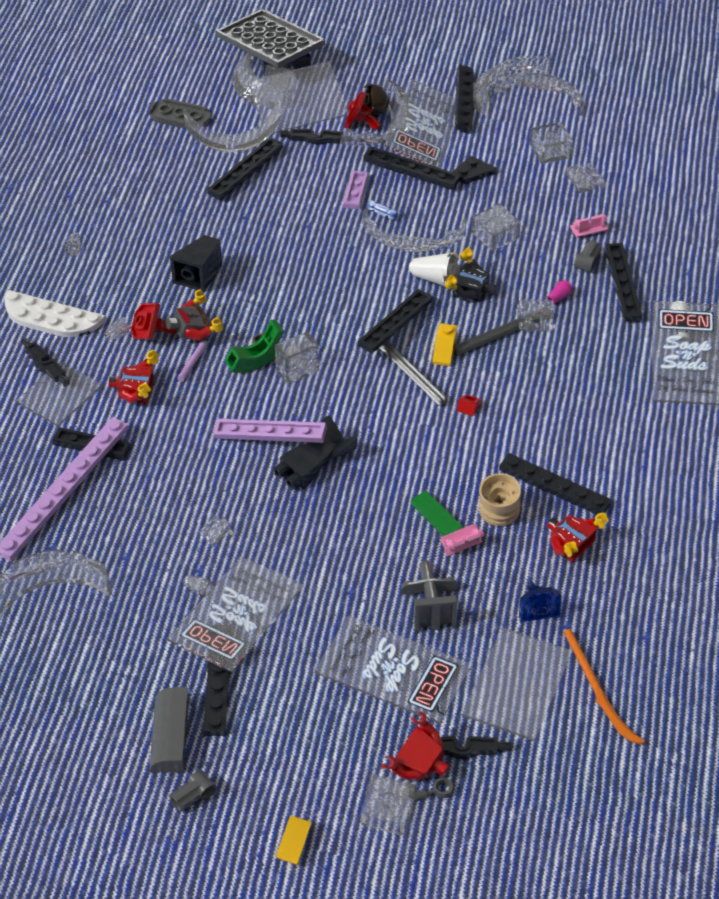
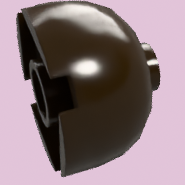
(376, 98)

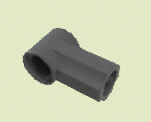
(587, 258)
(197, 787)

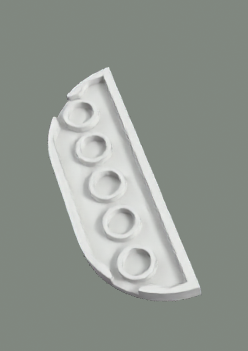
(50, 316)

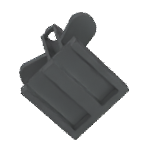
(432, 609)

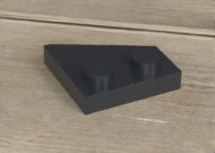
(473, 169)

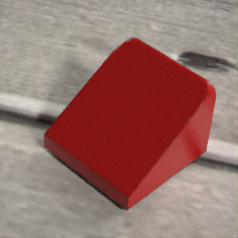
(468, 404)

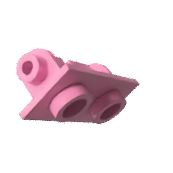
(585, 227)
(462, 539)

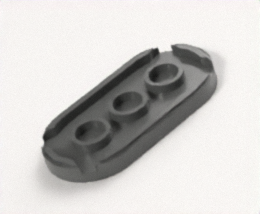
(171, 113)

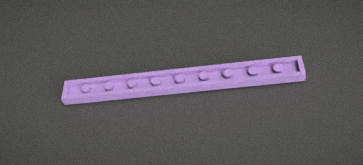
(61, 488)

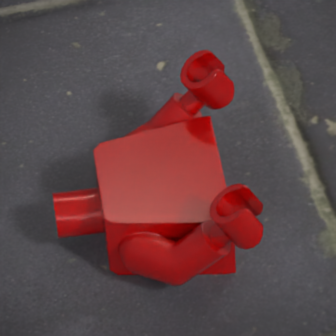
(420, 753)

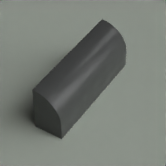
(169, 731)

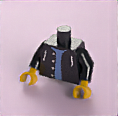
(471, 281)

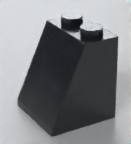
(197, 263)

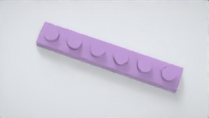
(270, 430)

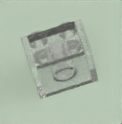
(551, 142)
(496, 227)
(297, 357)
(388, 804)

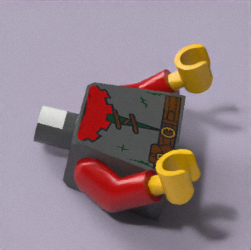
(192, 322)

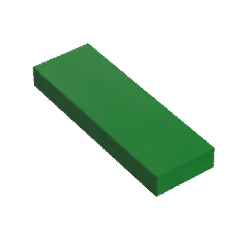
(435, 514)

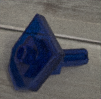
(539, 603)

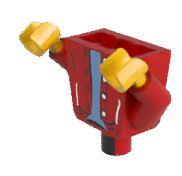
(136, 381)
(574, 534)

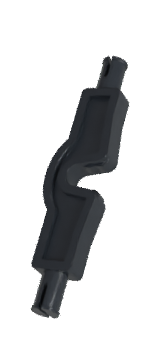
(308, 136)
(40, 361)
(474, 746)

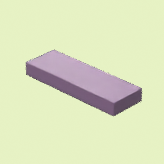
(355, 190)

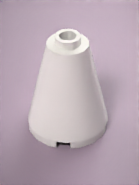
(435, 267)

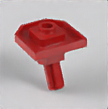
(360, 112)
(147, 322)

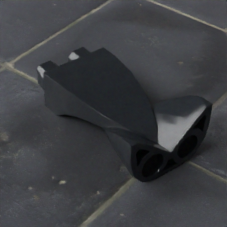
(306, 460)

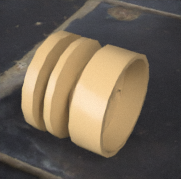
(499, 499)

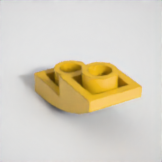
(293, 840)

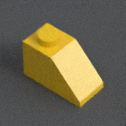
(444, 344)

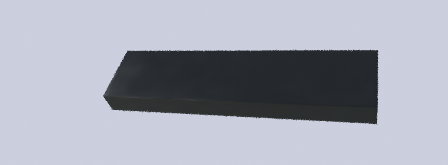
(79, 440)

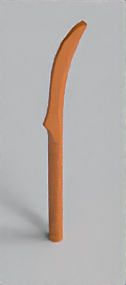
(601, 698)

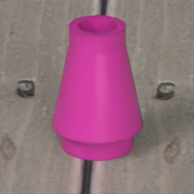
(560, 291)

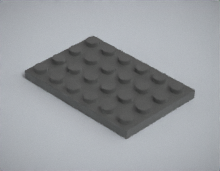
(270, 38)

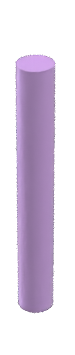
(192, 360)

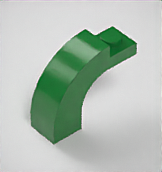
(258, 354)

